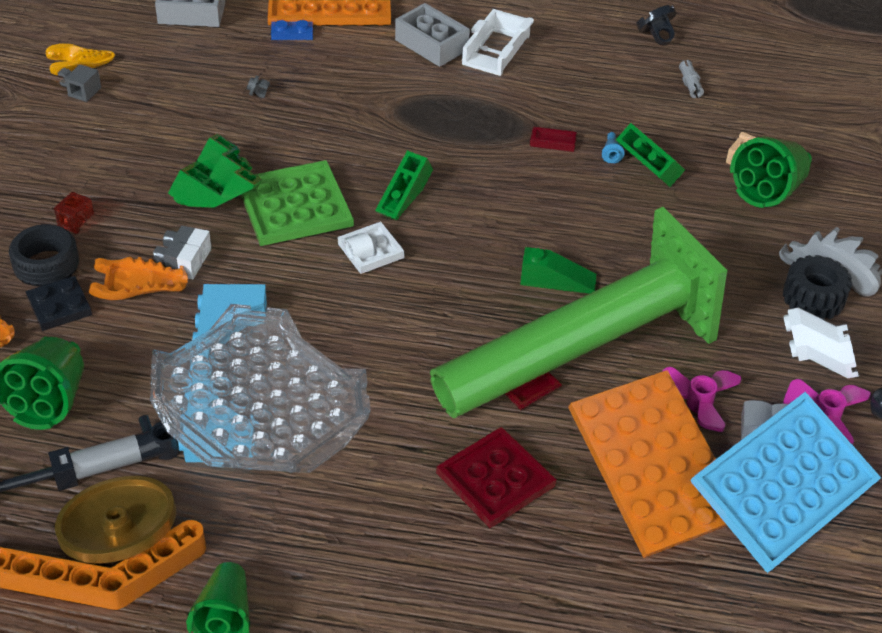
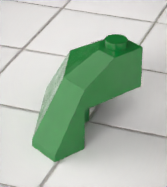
(214, 177)

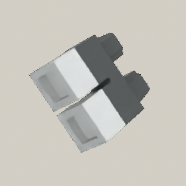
(185, 248)

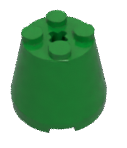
(769, 170)
(41, 382)

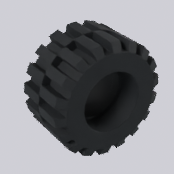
(817, 286)

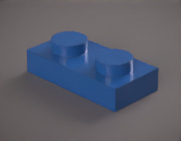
(292, 30)

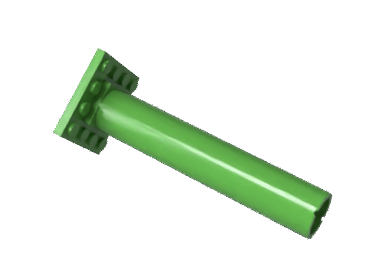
(679, 278)

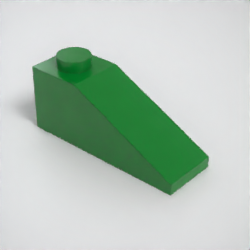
(405, 185)
(552, 271)

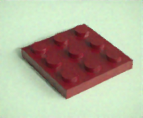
(495, 477)

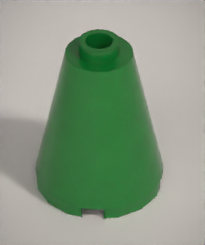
(222, 603)

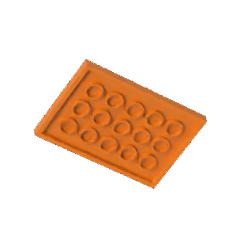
(647, 457)

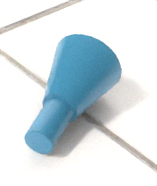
(612, 150)

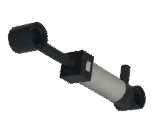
(71, 466)

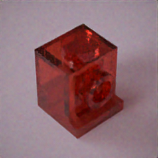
(73, 212)

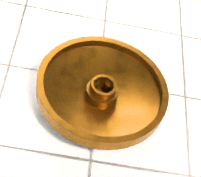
(115, 519)

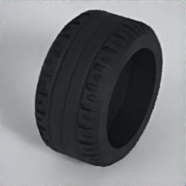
(38, 240)

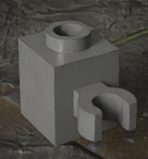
(81, 82)

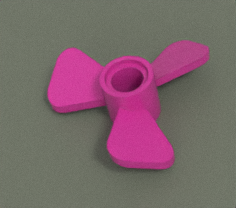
(701, 394)
(829, 401)

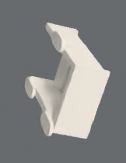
(498, 22)

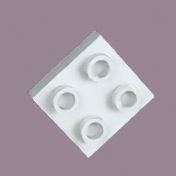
(370, 247)

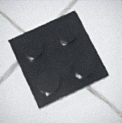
(58, 303)

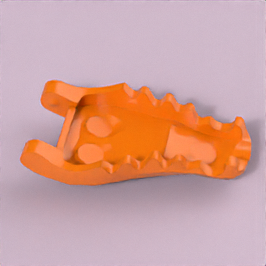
(135, 277)

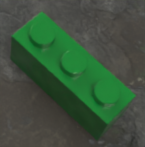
(650, 155)

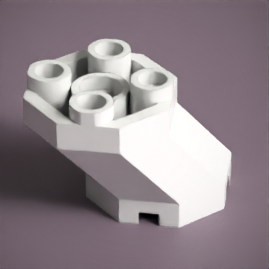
(820, 342)

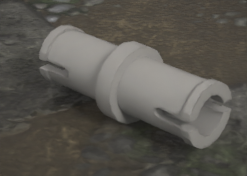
(691, 79)

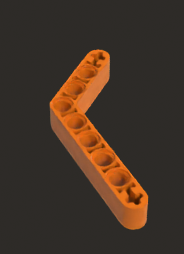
(182, 544)

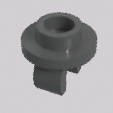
(256, 85)

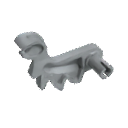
(859, 263)

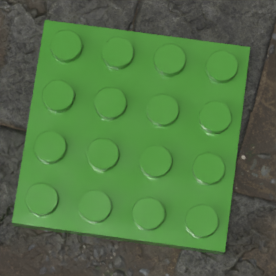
(296, 203)

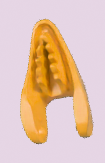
(75, 55)

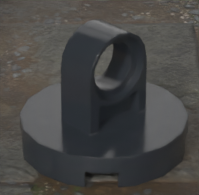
(658, 21)

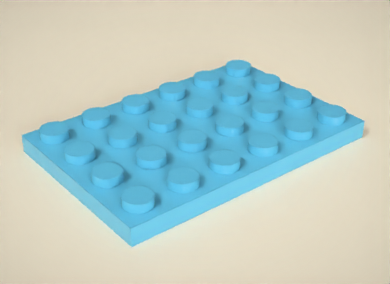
(785, 481)

